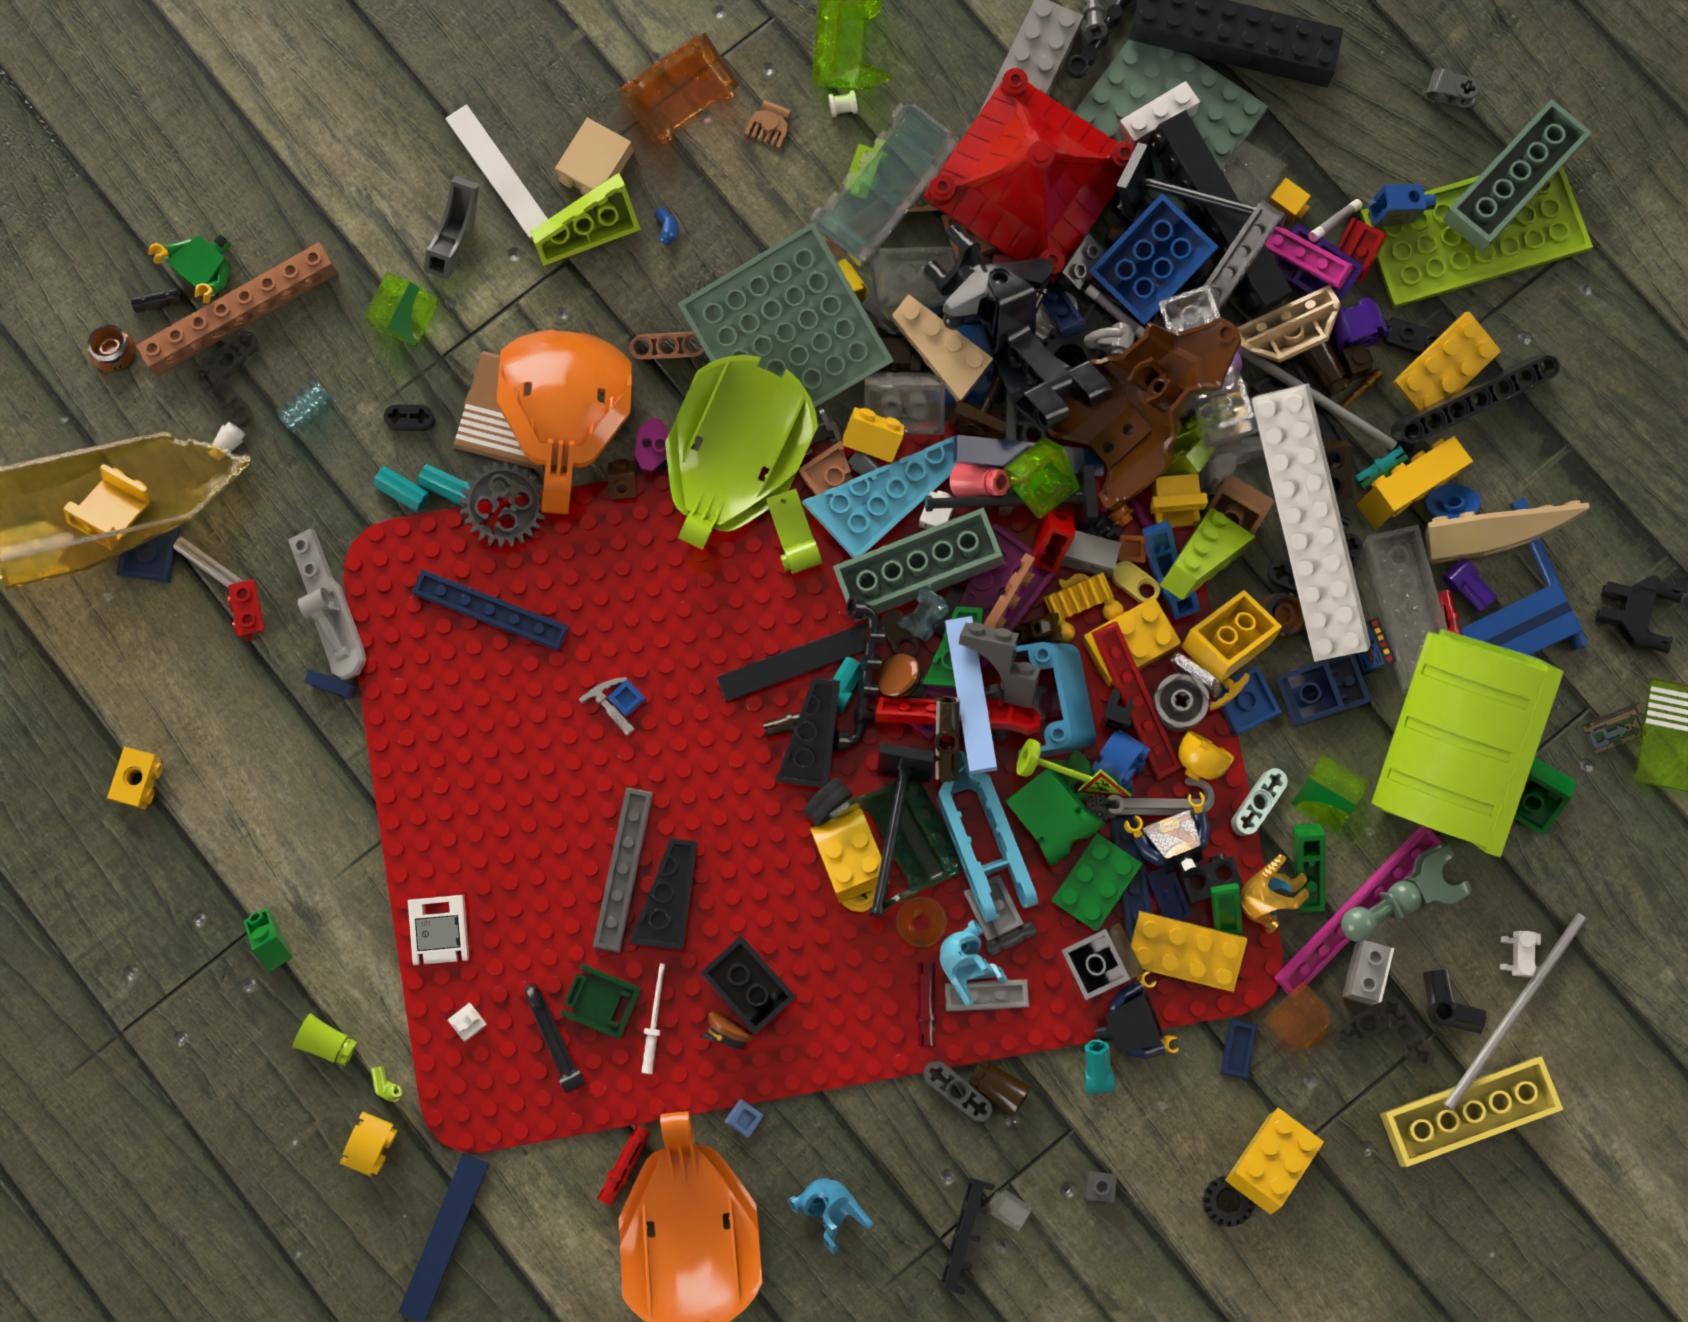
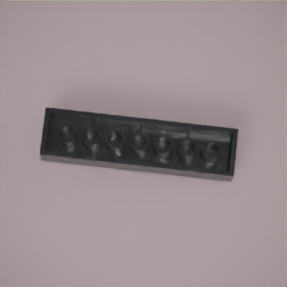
(1241, 37)
(1192, 166)

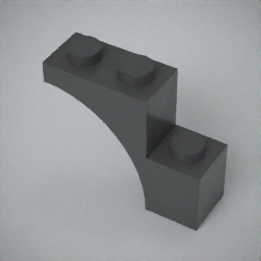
(456, 224)
(1000, 648)

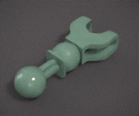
(1405, 897)

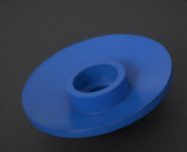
(1452, 501)

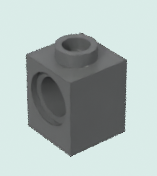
(1100, 1186)

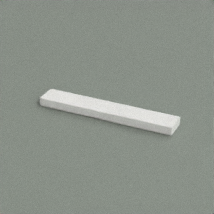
(496, 169)

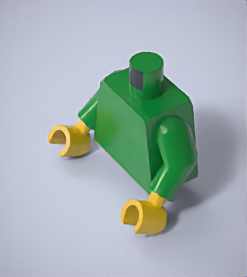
(197, 263)

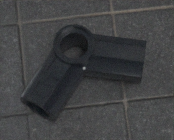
(1459, 1016)

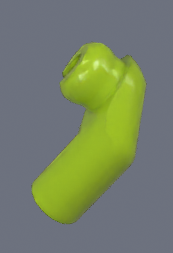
(383, 1087)

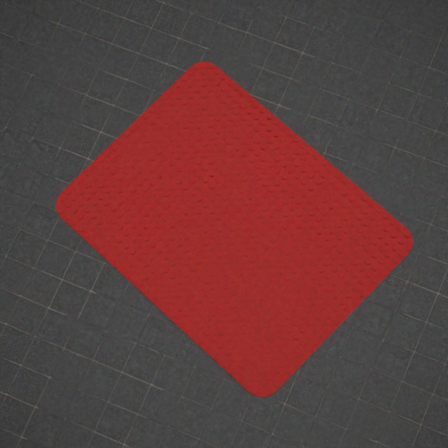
(517, 791)

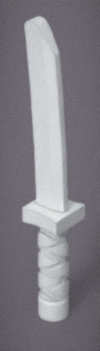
(651, 1038)

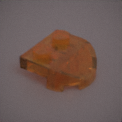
(1300, 1018)

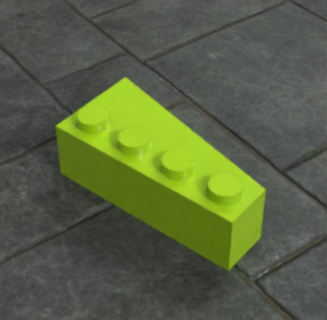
(587, 223)
(1208, 550)

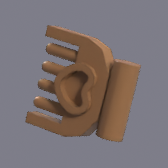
(771, 121)

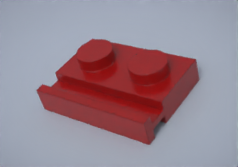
(1362, 244)

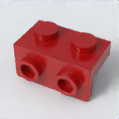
(246, 610)

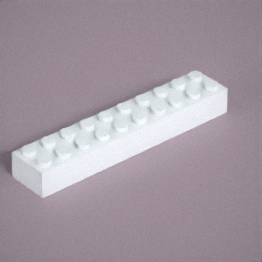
(1311, 522)

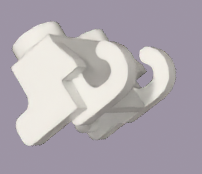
(1523, 953)

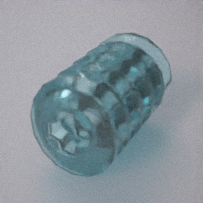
(304, 406)

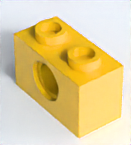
(131, 763)

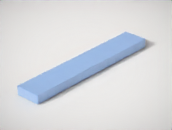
(972, 700)

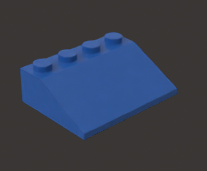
(1153, 258)

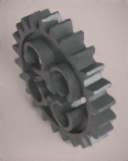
(482, 491)

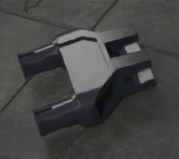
(1636, 609)

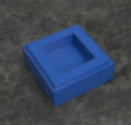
(626, 698)

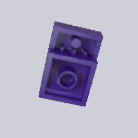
(1308, 283)

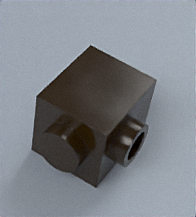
(901, 353)

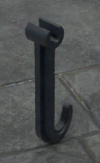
(570, 1076)

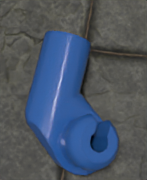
(669, 228)

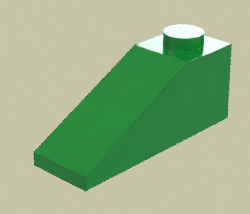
(1310, 859)

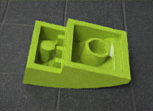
(1189, 450)

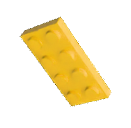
(1447, 363)
(1188, 951)

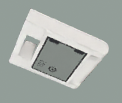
(438, 934)

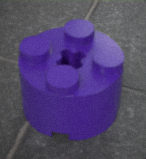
(1359, 325)

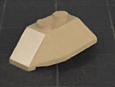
(1292, 326)

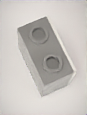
(1368, 972)

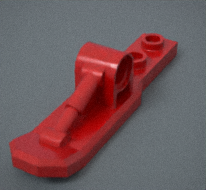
(923, 711)

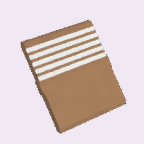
(483, 424)

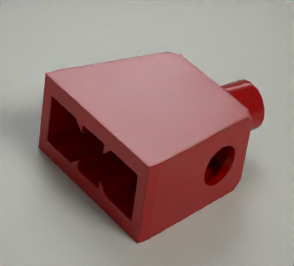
(1057, 531)

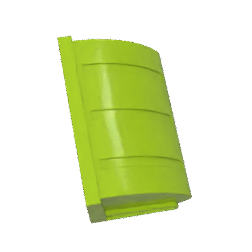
(1467, 738)

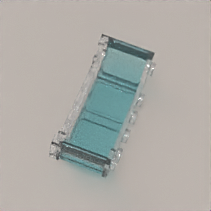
(885, 183)

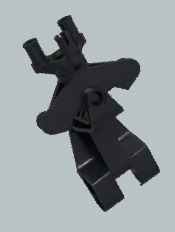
(1007, 310)

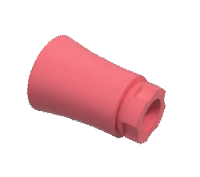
(978, 481)

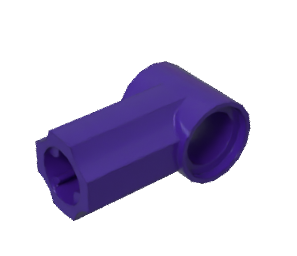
(1465, 579)

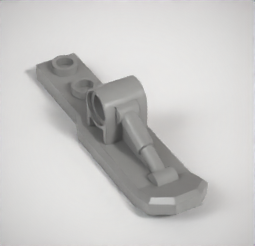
(327, 608)

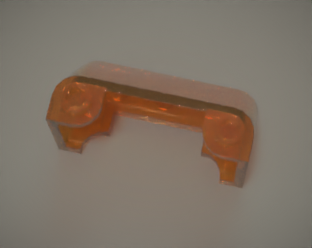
(677, 87)

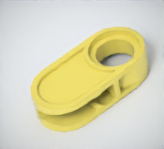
(1131, 578)

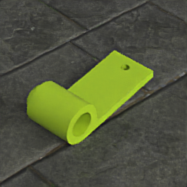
(793, 532)

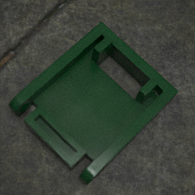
(597, 999)

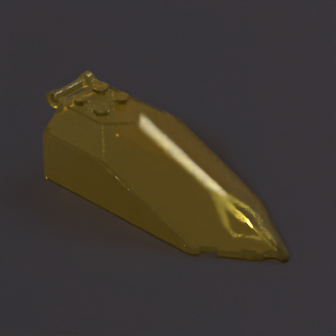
(33, 525)

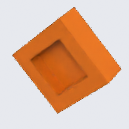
(1132, 549)

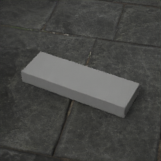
(989, 995)

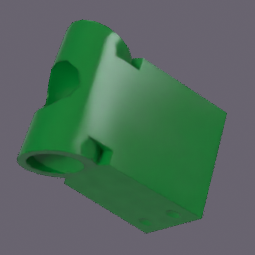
(1053, 814)

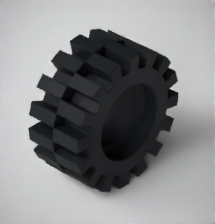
(1215, 1213)

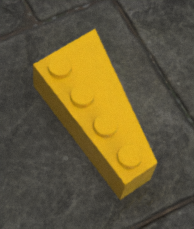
(1413, 481)

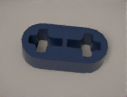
(329, 684)

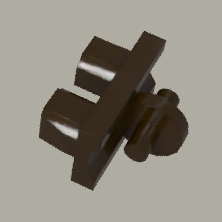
(1039, 630)

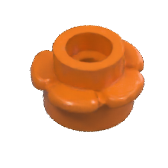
(1121, 515)

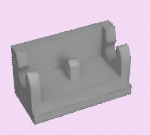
(1092, 554)

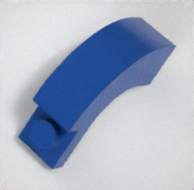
(1161, 555)

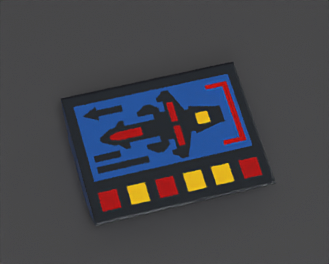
(1379, 653)

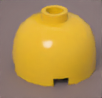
(1203, 757)

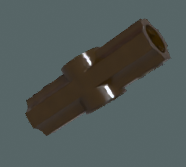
(947, 753)

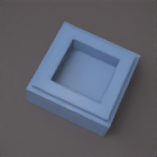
(744, 1118)

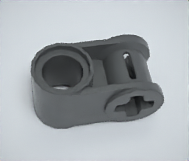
(1450, 87)

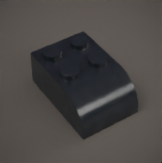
(748, 985)

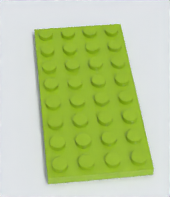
(1434, 259)

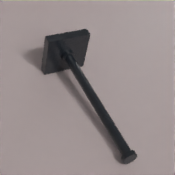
(1139, 178)
(1083, 500)
(900, 763)

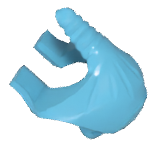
(962, 963)

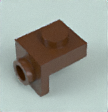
(621, 479)

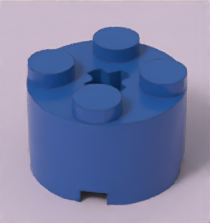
(1122, 758)

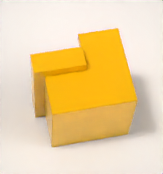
(1177, 500)

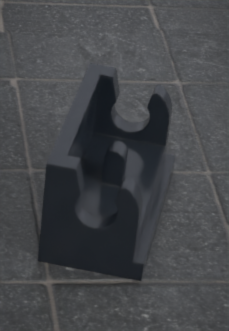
(1116, 716)

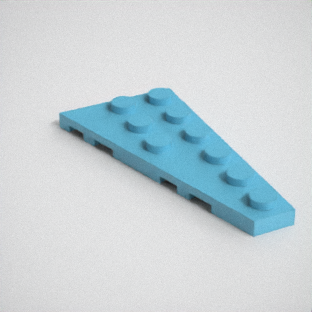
(877, 501)

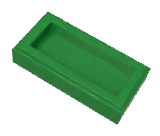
(1226, 908)

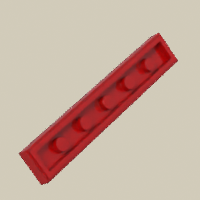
(1131, 685)

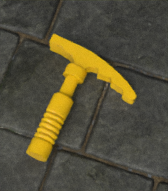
(1234, 689)

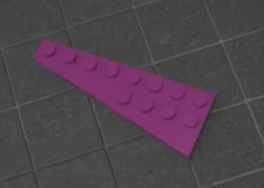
(985, 591)

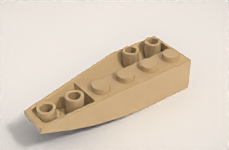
(1495, 532)

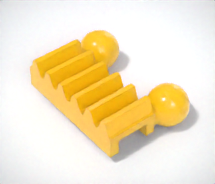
(1081, 597)

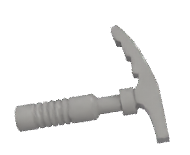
(612, 711)

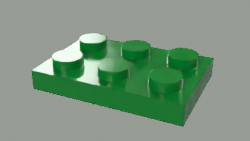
(1097, 882)

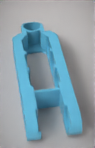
(1002, 833)

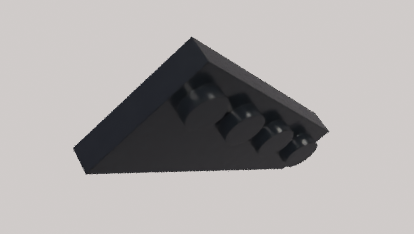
(812, 741)
(668, 902)

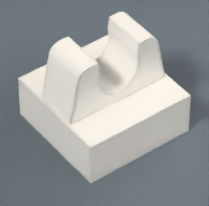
(467, 1022)

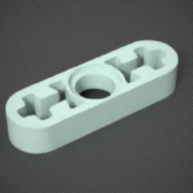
(1248, 805)

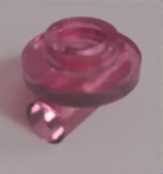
(1050, 704)

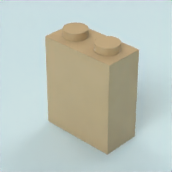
(593, 157)

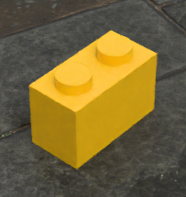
(873, 434)

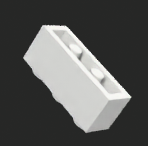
(1143, 122)

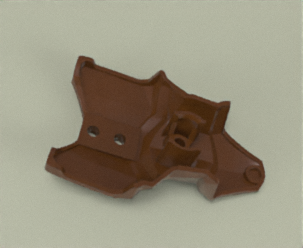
(1150, 393)

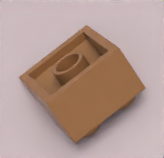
(1241, 503)

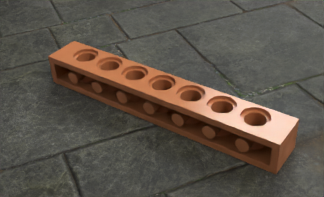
(237, 309)

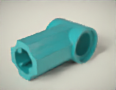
(850, 675)
(1098, 1071)

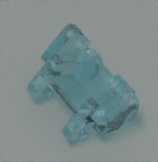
(925, 615)

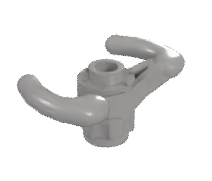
(1111, 340)

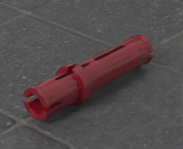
(926, 1013)

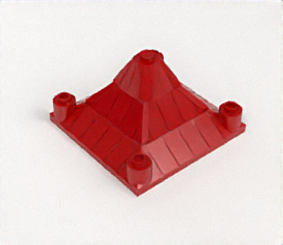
(1029, 175)

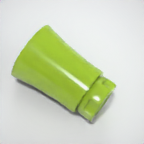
(324, 1041)

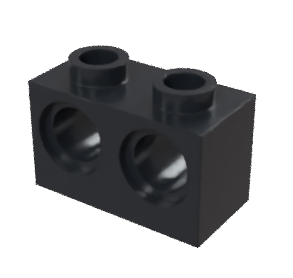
(1208, 874)

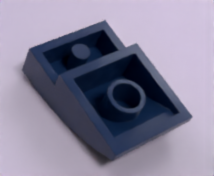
(1323, 689)

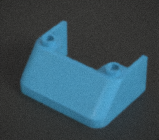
(1077, 727)

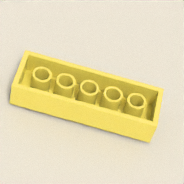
(1486, 1109)

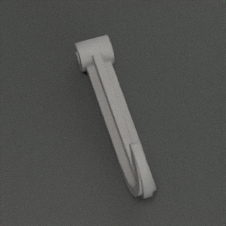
(1159, 806)

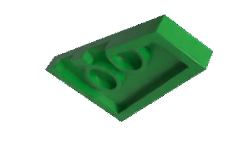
(941, 670)

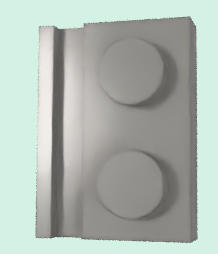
(1004, 906)

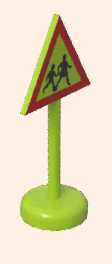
(1099, 784)

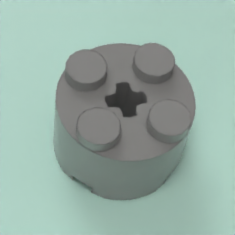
(1181, 687)

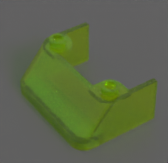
(841, 45)

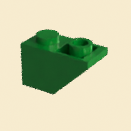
(267, 939)

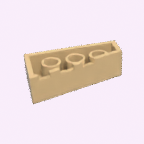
(942, 349)

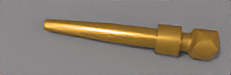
(1367, 383)

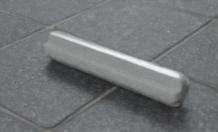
(205, 562)

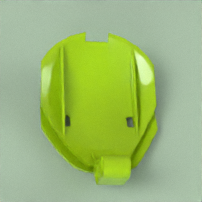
(745, 424)

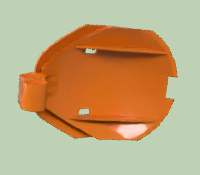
(562, 418)
(692, 1263)

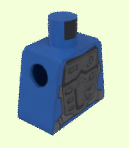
(1399, 204)

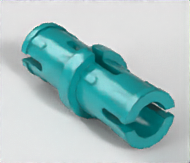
(1382, 467)

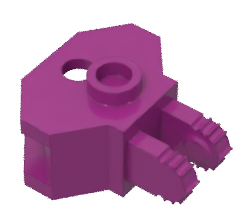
(651, 458)

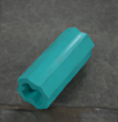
(441, 484)
(401, 489)

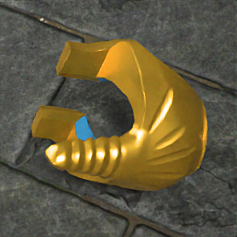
(1260, 901)

